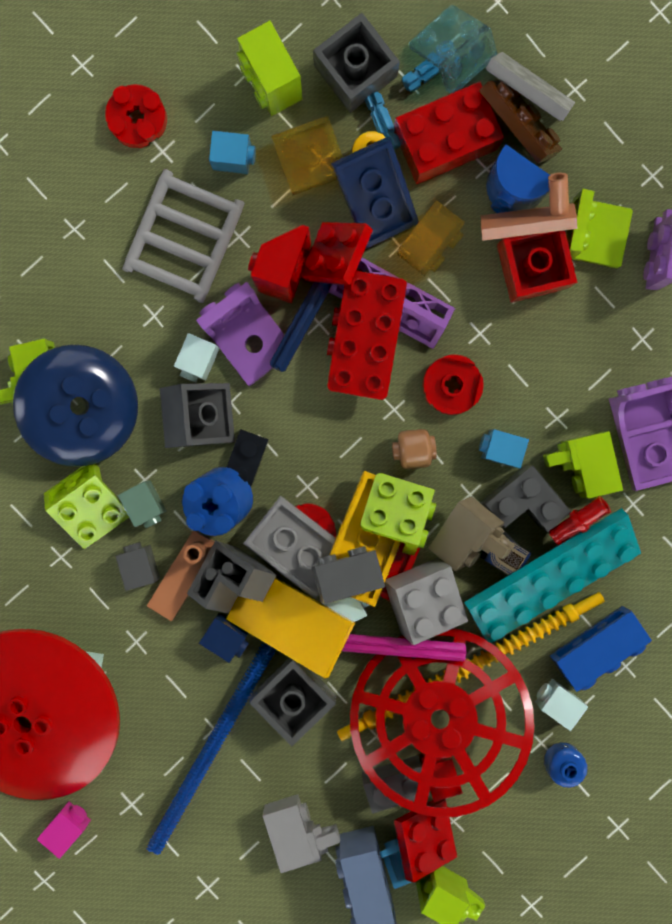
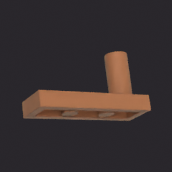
(556, 217)
(179, 578)

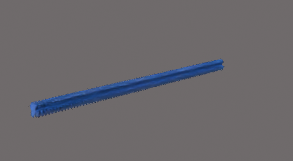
(210, 750)

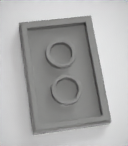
(530, 85)
(291, 543)

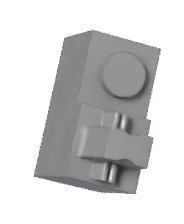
(294, 835)

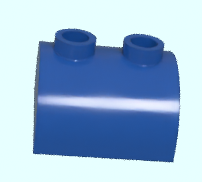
(515, 182)

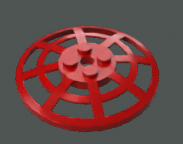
(447, 741)

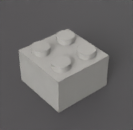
(426, 601)

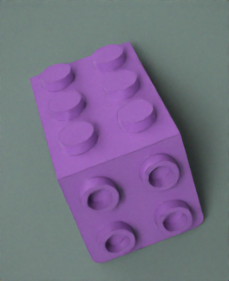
(645, 431)

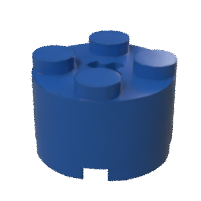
(216, 501)

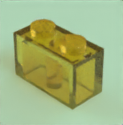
(431, 238)

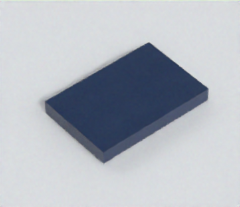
(376, 190)

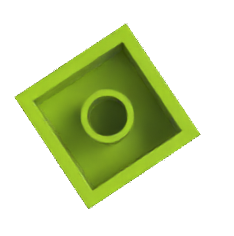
(269, 69)

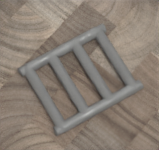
(156, 208)

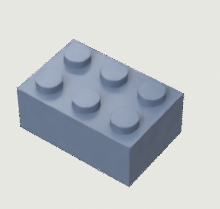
(364, 878)

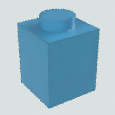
(231, 152)
(503, 448)

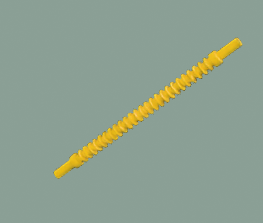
(569, 613)

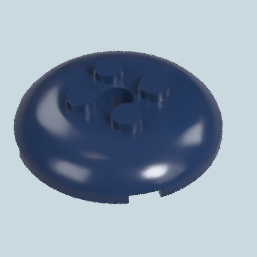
(45, 397)

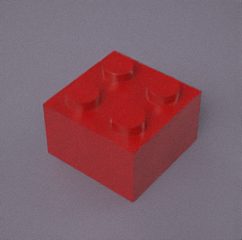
(536, 264)

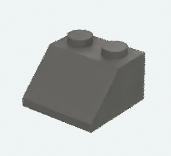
(197, 414)

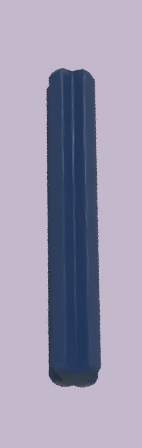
(299, 326)

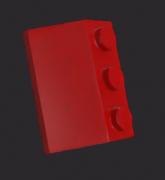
(280, 263)

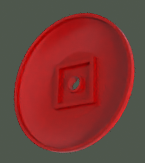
(69, 713)

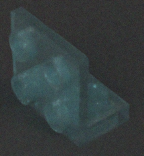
(456, 46)

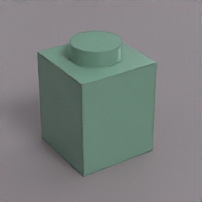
(143, 504)

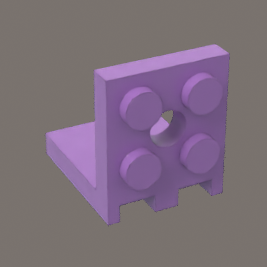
(659, 267)
(234, 322)

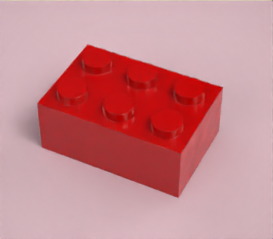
(448, 133)

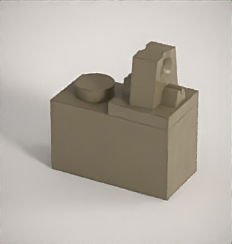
(466, 532)

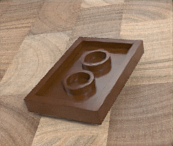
(522, 120)

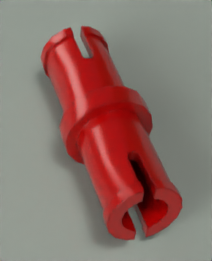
(580, 520)

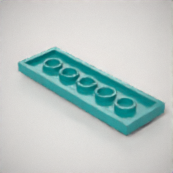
(554, 576)

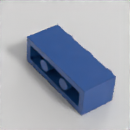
(601, 649)

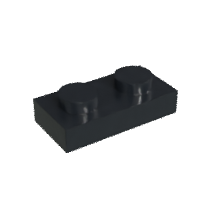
(247, 455)

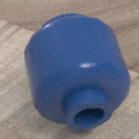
(565, 765)

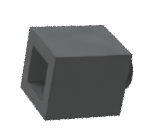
(137, 566)

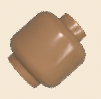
(414, 449)

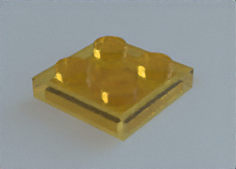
(308, 154)

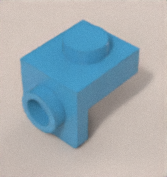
(394, 863)

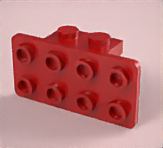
(366, 335)

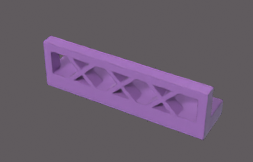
(416, 316)

